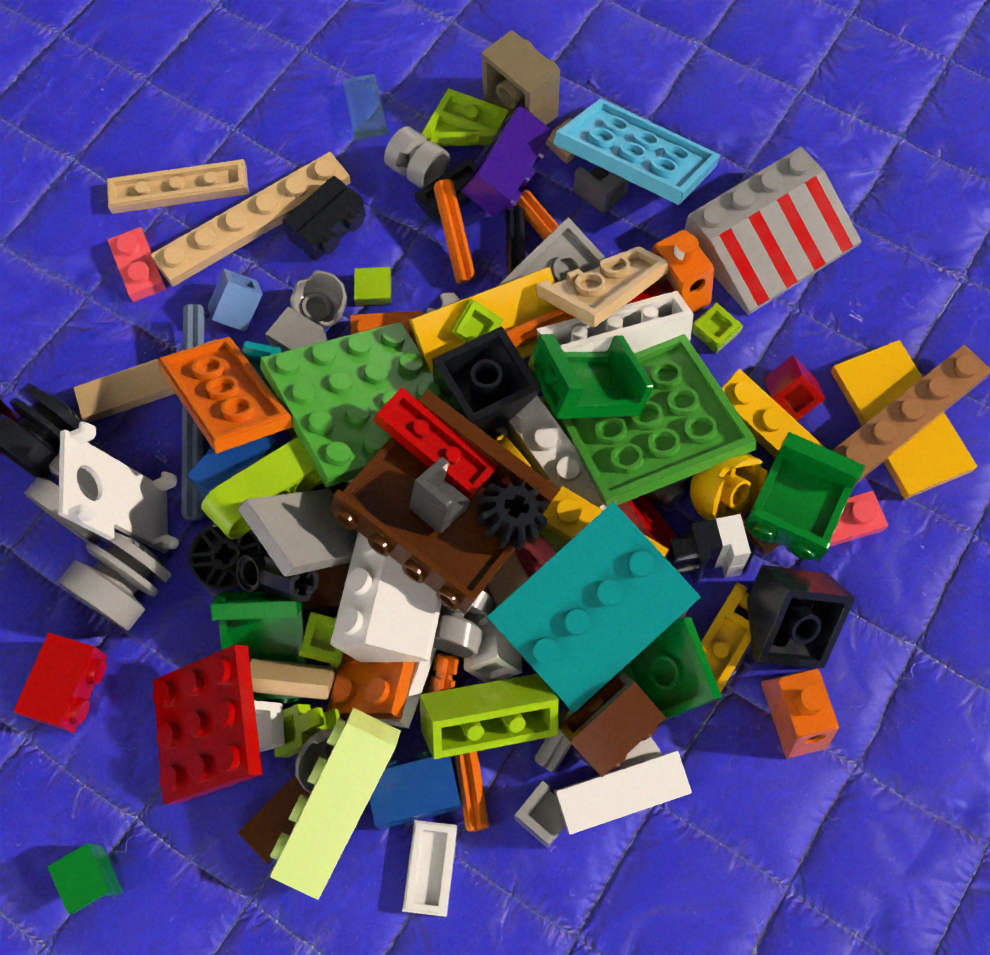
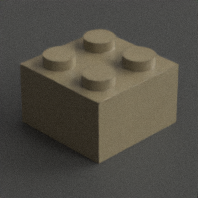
(520, 75)

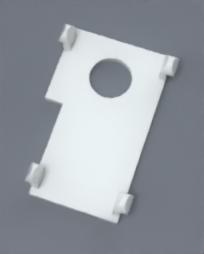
(124, 496)

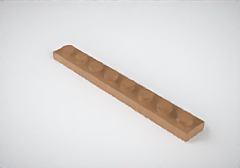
(906, 417)

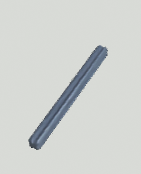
(191, 434)

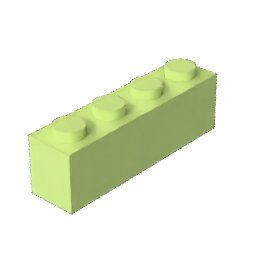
(335, 803)

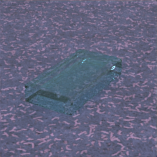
(365, 106)

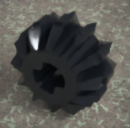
(523, 525)

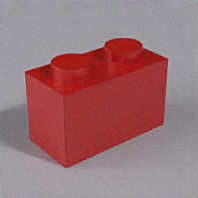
(61, 683)

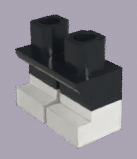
(709, 546)

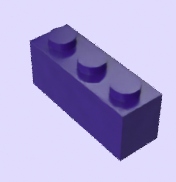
(508, 162)

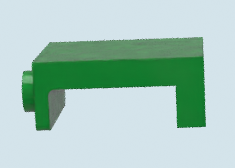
(590, 382)
(803, 497)
(264, 623)

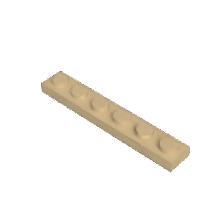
(244, 221)

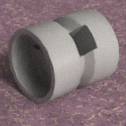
(416, 157)
(460, 632)

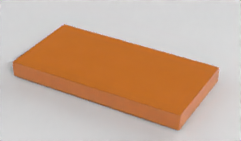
(224, 394)

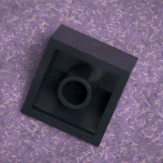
(486, 380)
(796, 616)

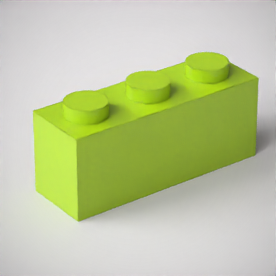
(488, 715)

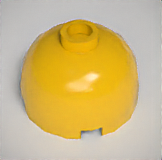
(727, 487)

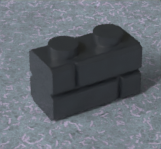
(325, 218)

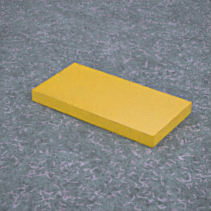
(511, 301)
(930, 457)

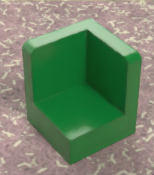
(84, 877)

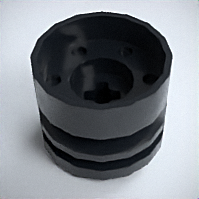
(36, 434)

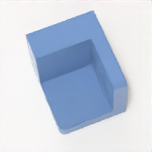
(234, 300)

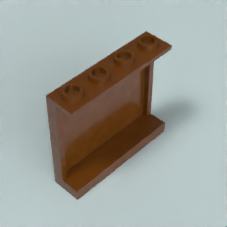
(459, 559)

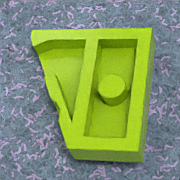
(464, 121)

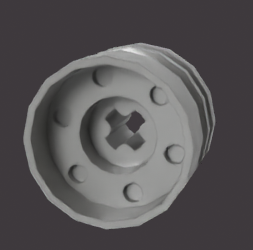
(115, 578)

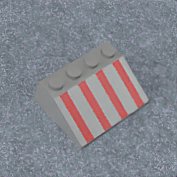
(773, 230)

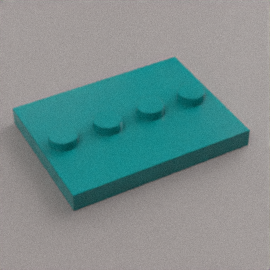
(593, 607)

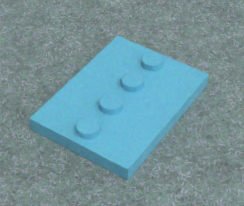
(637, 150)

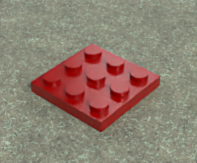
(206, 726)

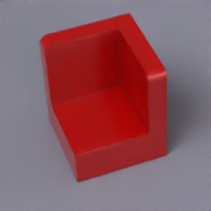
(794, 388)

